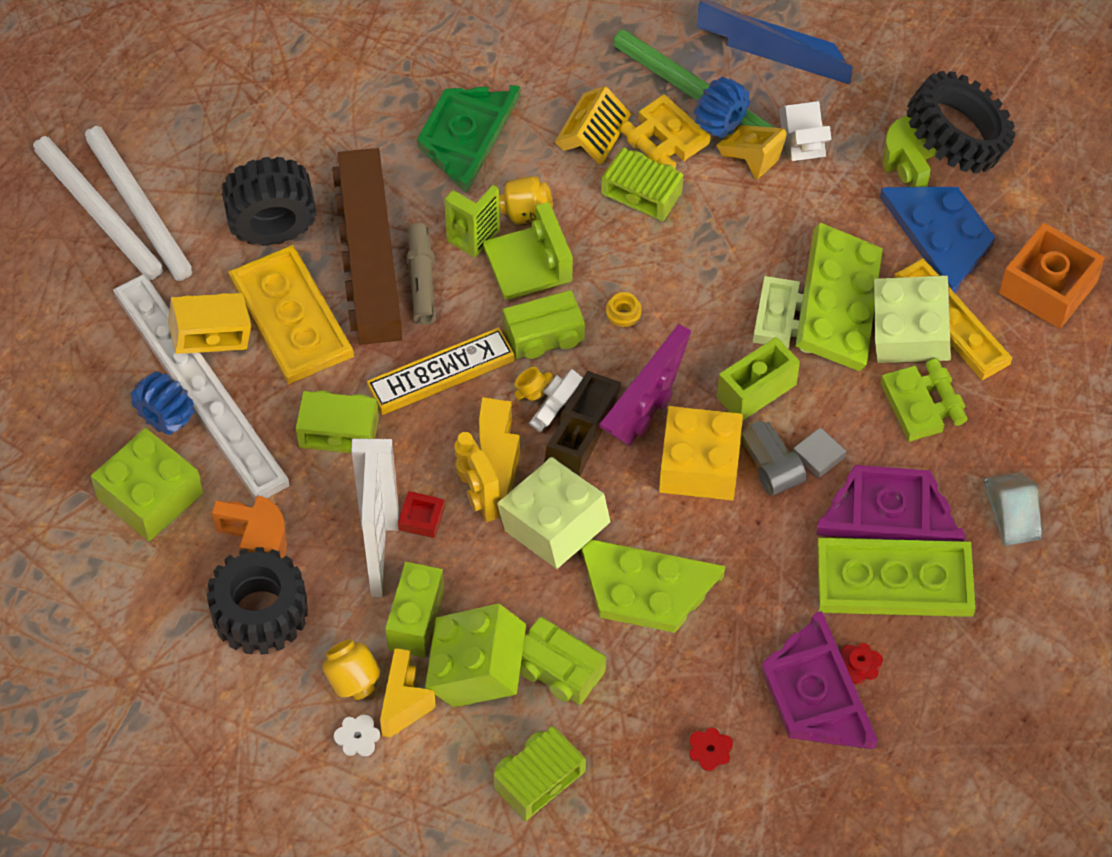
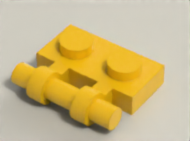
(671, 126)
(476, 470)

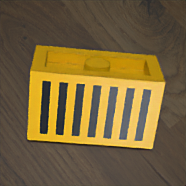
(594, 124)

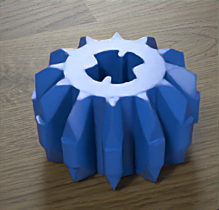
(722, 107)
(162, 402)

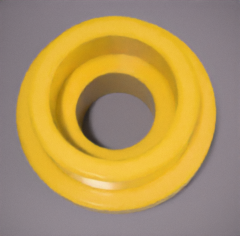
(627, 302)

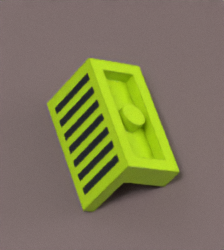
(471, 222)

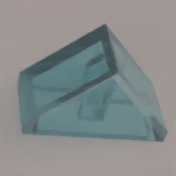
(1015, 507)

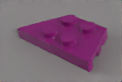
(648, 391)
(890, 506)
(816, 690)

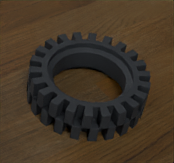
(946, 137)

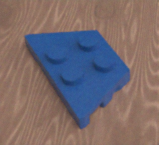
(941, 228)

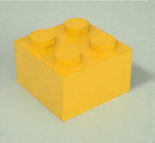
(701, 453)

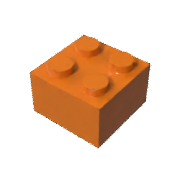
(1051, 275)

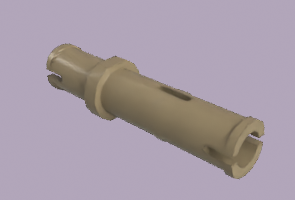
(421, 261)

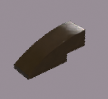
(581, 421)

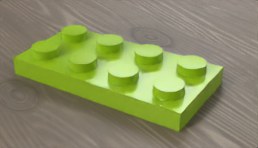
(839, 297)
(895, 577)

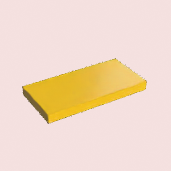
(291, 314)

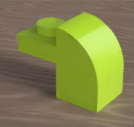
(907, 154)

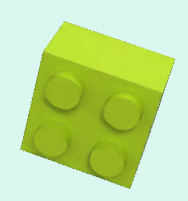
(147, 484)
(476, 655)

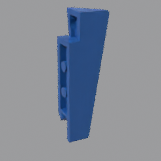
(774, 42)

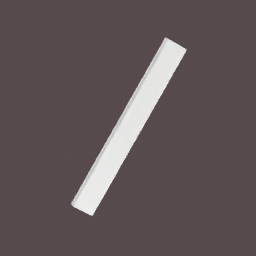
(211, 400)

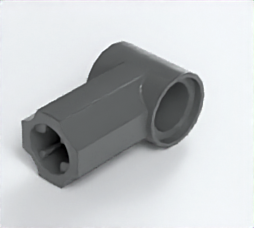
(775, 465)

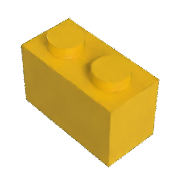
(209, 323)

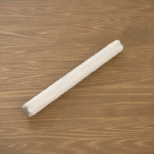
(138, 203)
(98, 208)

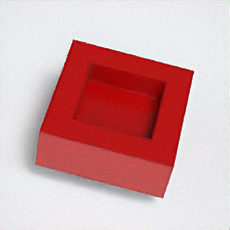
(421, 514)

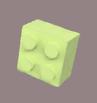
(912, 319)
(554, 512)

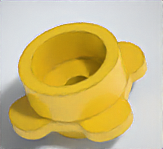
(532, 384)

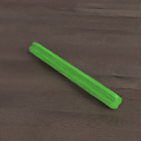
(672, 71)

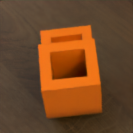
(257, 525)

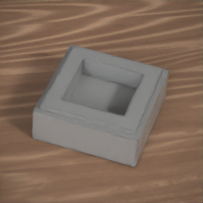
(819, 452)

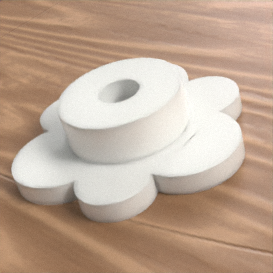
(362, 727)

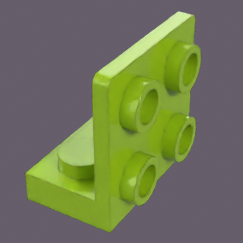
(531, 257)

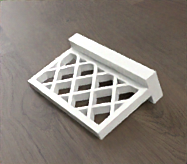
(376, 502)

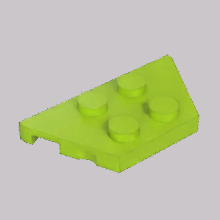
(647, 585)

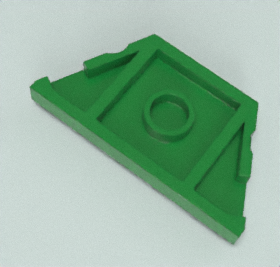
(465, 129)

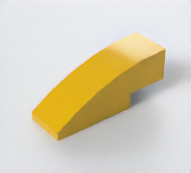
(497, 442)

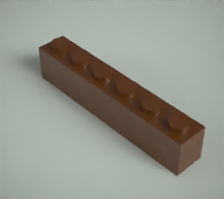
(369, 247)

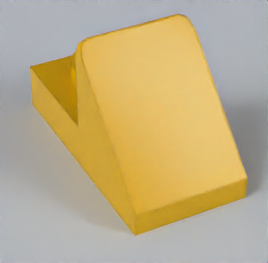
(755, 144)
(403, 701)

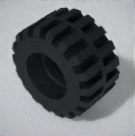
(268, 201)
(252, 574)

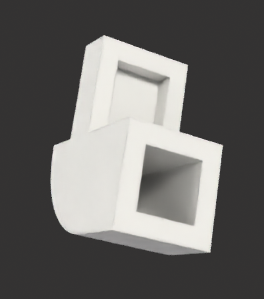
(804, 131)

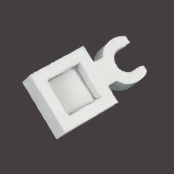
(558, 393)

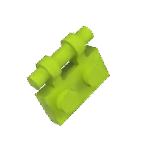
(913, 404)

